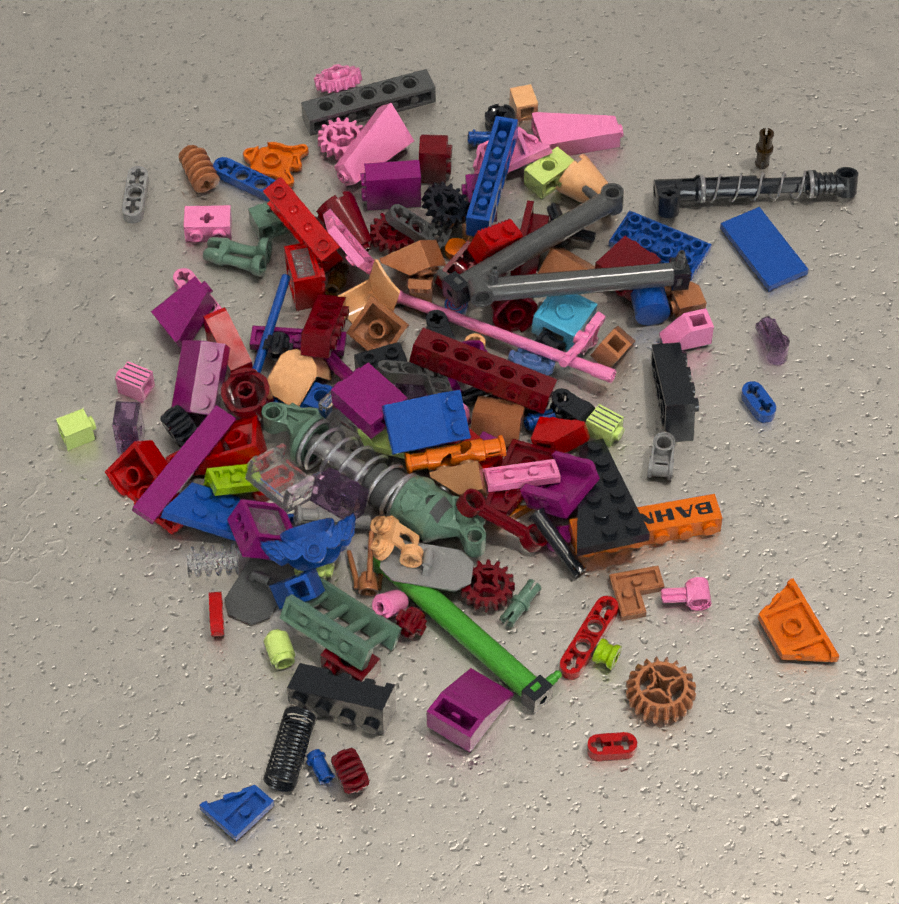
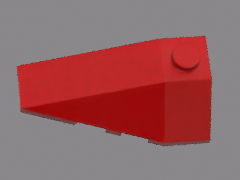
(236, 447)
(137, 471)

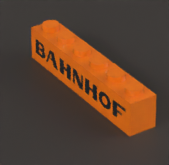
(671, 521)

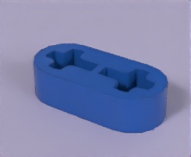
(754, 403)

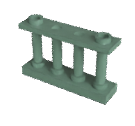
(334, 636)

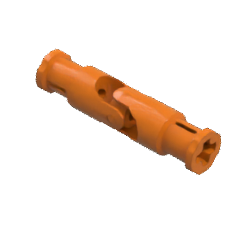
(472, 450)

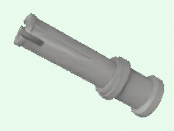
(307, 515)

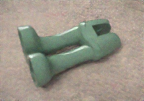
(220, 252)

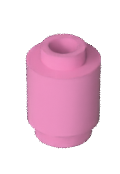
(390, 603)

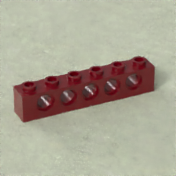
(483, 370)

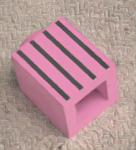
(134, 381)

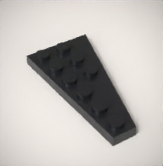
(608, 512)

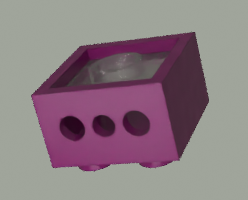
(256, 523)

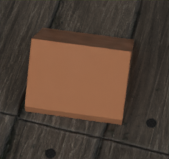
(563, 260)
(377, 326)
(498, 418)

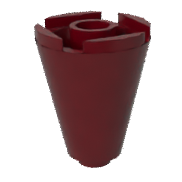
(350, 215)
(513, 314)

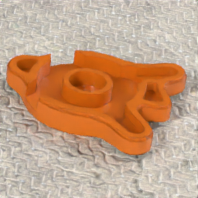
(276, 160)

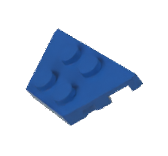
(202, 510)

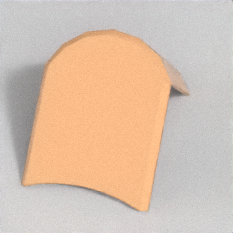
(377, 285)
(295, 374)

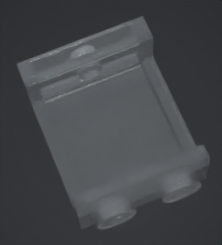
(280, 478)

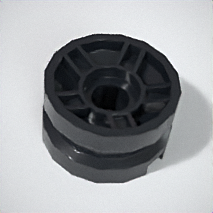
(496, 110)

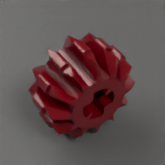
(350, 770)

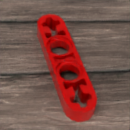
(586, 636)

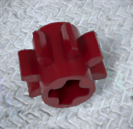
(411, 621)

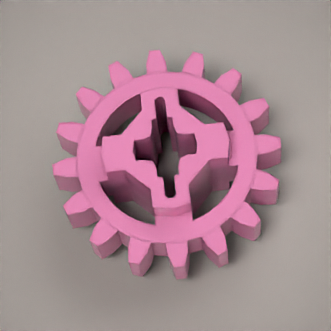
(338, 78)
(340, 135)

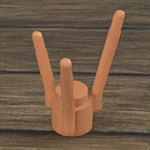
(368, 583)

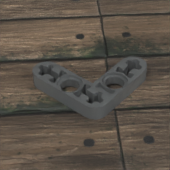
(428, 230)
(410, 373)

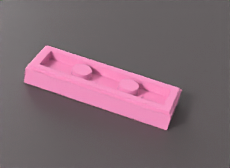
(518, 475)

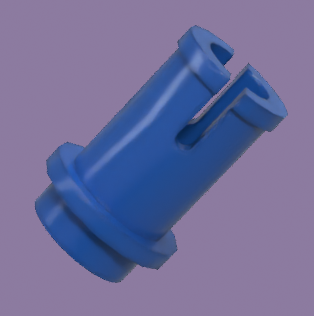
(477, 137)
(532, 419)
(317, 761)

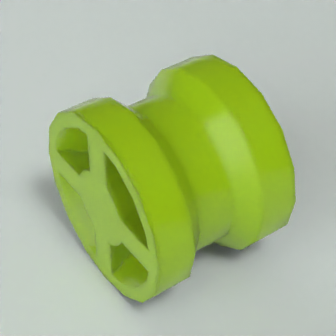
(607, 653)

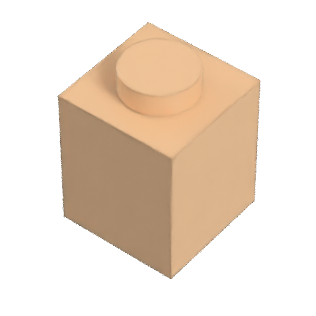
(523, 102)

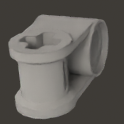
(661, 460)

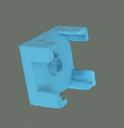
(564, 316)

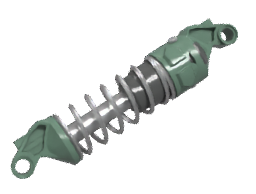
(408, 497)

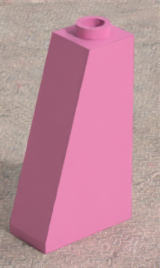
(577, 132)
(376, 143)

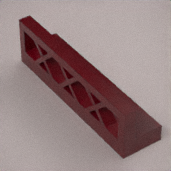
(529, 224)

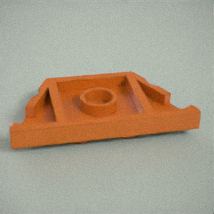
(795, 628)

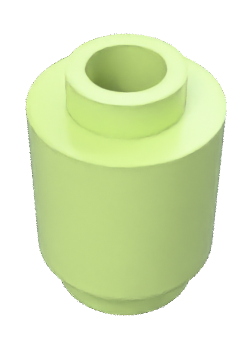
(279, 649)

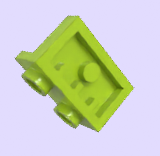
(228, 480)

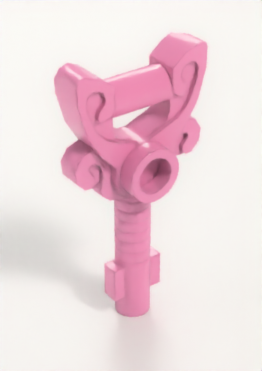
(584, 339)

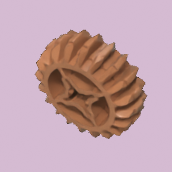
(657, 697)

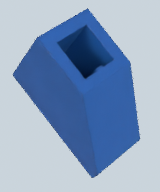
(303, 586)

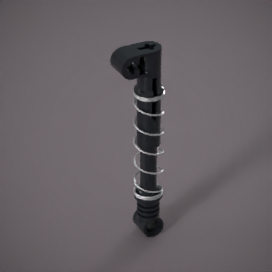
(670, 192)

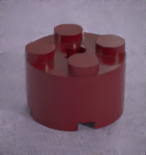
(246, 393)

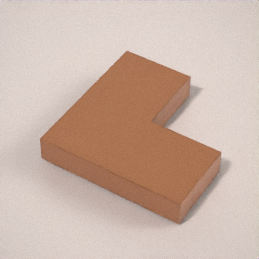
(630, 587)

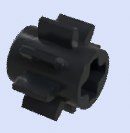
(277, 344)

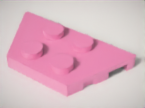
(526, 151)
(354, 250)

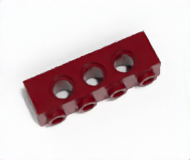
(324, 326)

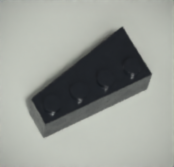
(674, 390)
(343, 697)

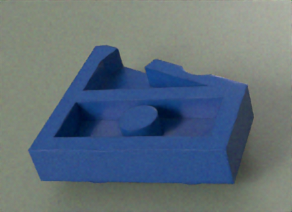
(238, 810)

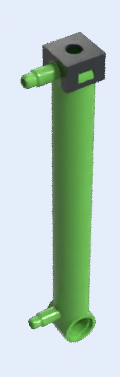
(532, 689)

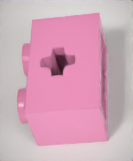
(207, 222)

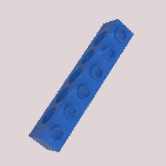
(492, 175)

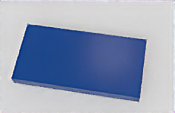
(764, 248)

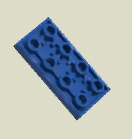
(662, 240)

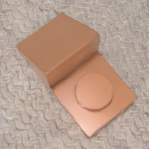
(421, 287)

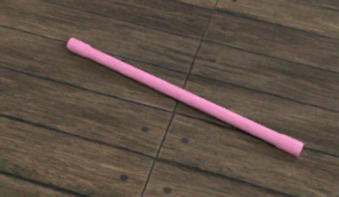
(594, 369)

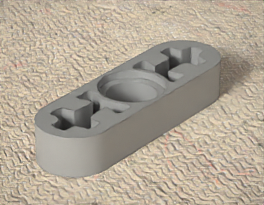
(138, 202)

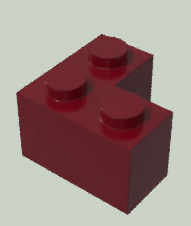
(434, 158)

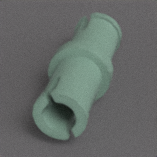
(520, 603)

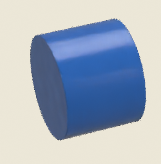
(650, 305)

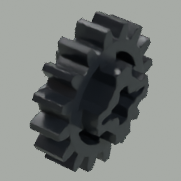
(445, 205)

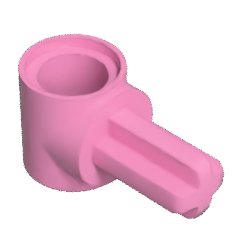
(694, 593)

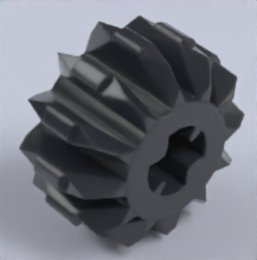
(178, 424)

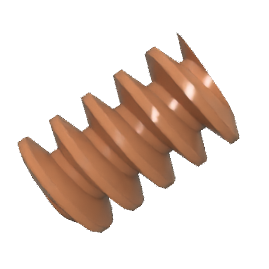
(198, 168)

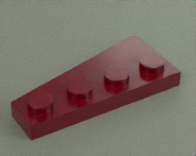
(517, 453)

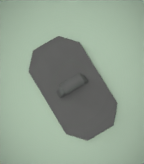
(250, 595)

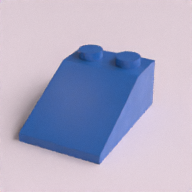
(426, 422)

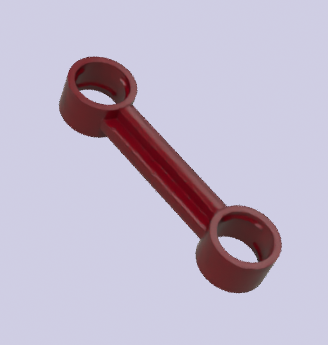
(500, 519)

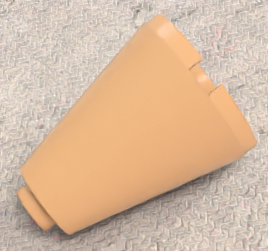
(579, 175)

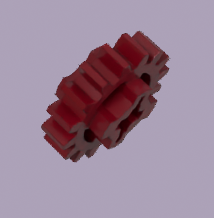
(387, 236)
(487, 586)

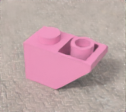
(689, 329)

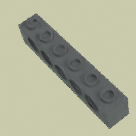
(361, 102)

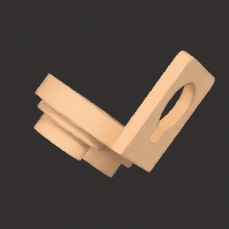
(388, 535)

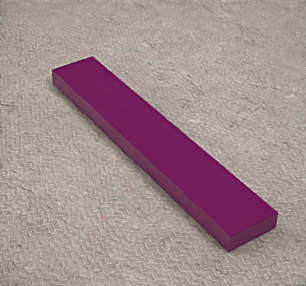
(183, 464)

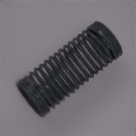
(283, 773)

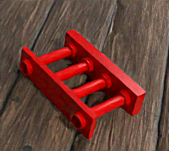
(302, 223)

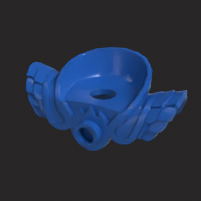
(311, 543)

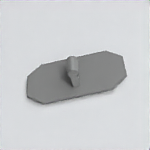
(440, 568)

